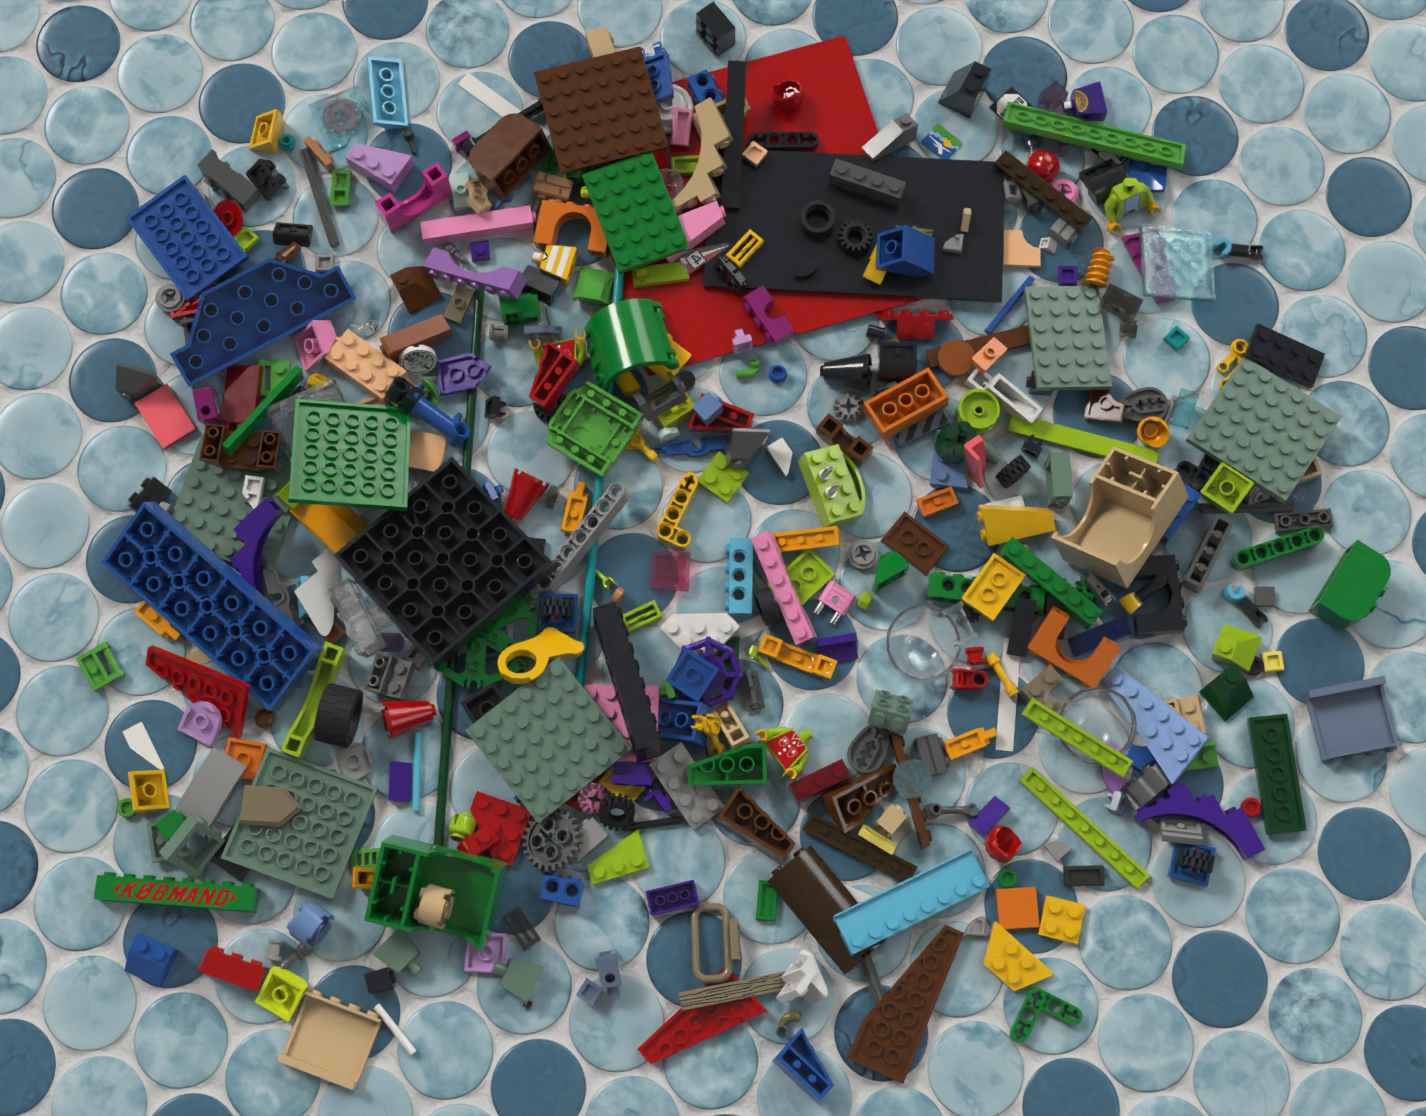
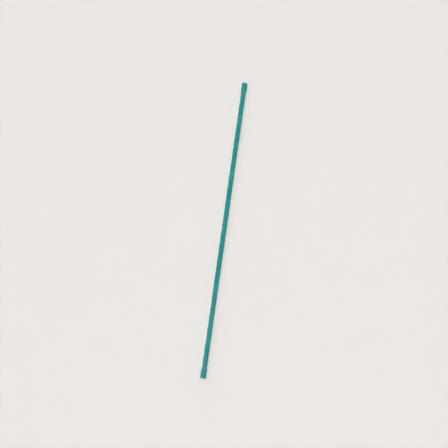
(592, 553)

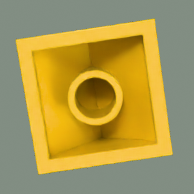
(267, 132)
(148, 791)

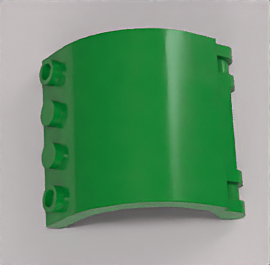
(627, 338)

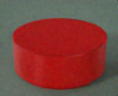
(1251, 807)

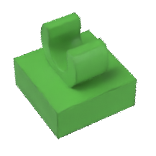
(670, 691)

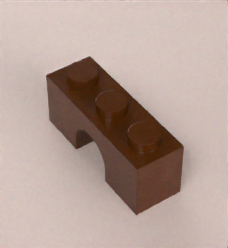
(833, 433)

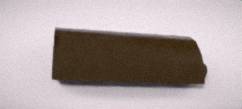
(815, 898)

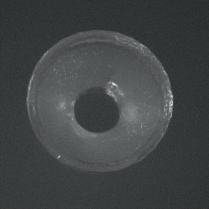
(673, 179)

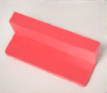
(975, 459)

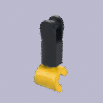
(1133, 601)

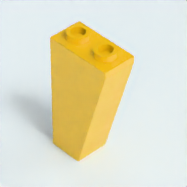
(1004, 522)

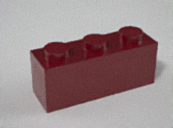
(819, 781)

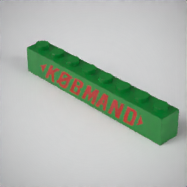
(177, 893)

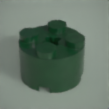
(951, 441)

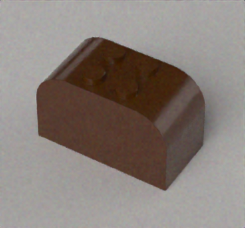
(508, 153)

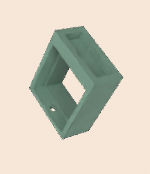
(1058, 479)
(180, 838)

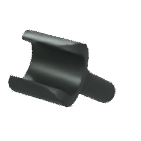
(409, 137)

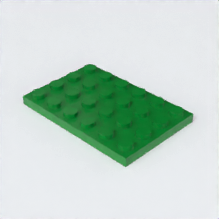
(635, 212)

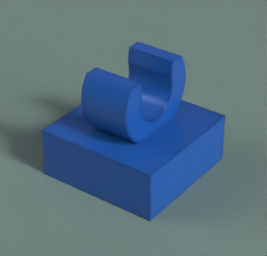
(493, 492)

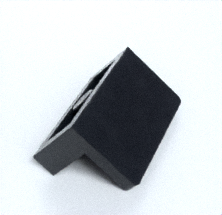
(541, 284)

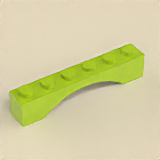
(326, 672)

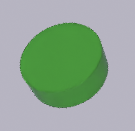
(125, 808)

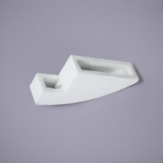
(1009, 396)

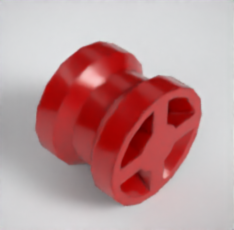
(974, 656)

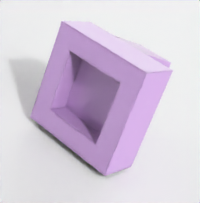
(741, 342)

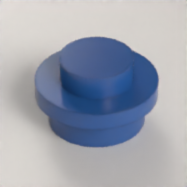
(777, 374)

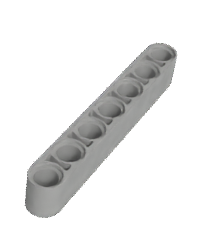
(592, 535)

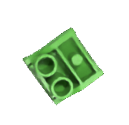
(594, 286)

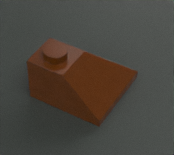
(415, 287)

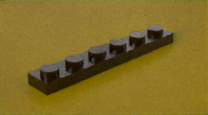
(1042, 191)
(859, 848)

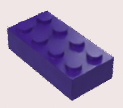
(672, 898)

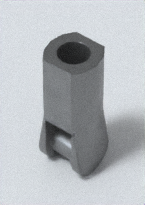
(1097, 588)

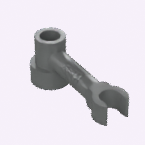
(930, 814)

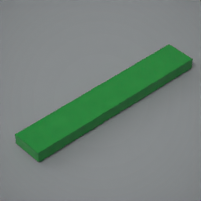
(254, 420)

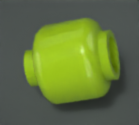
(461, 826)

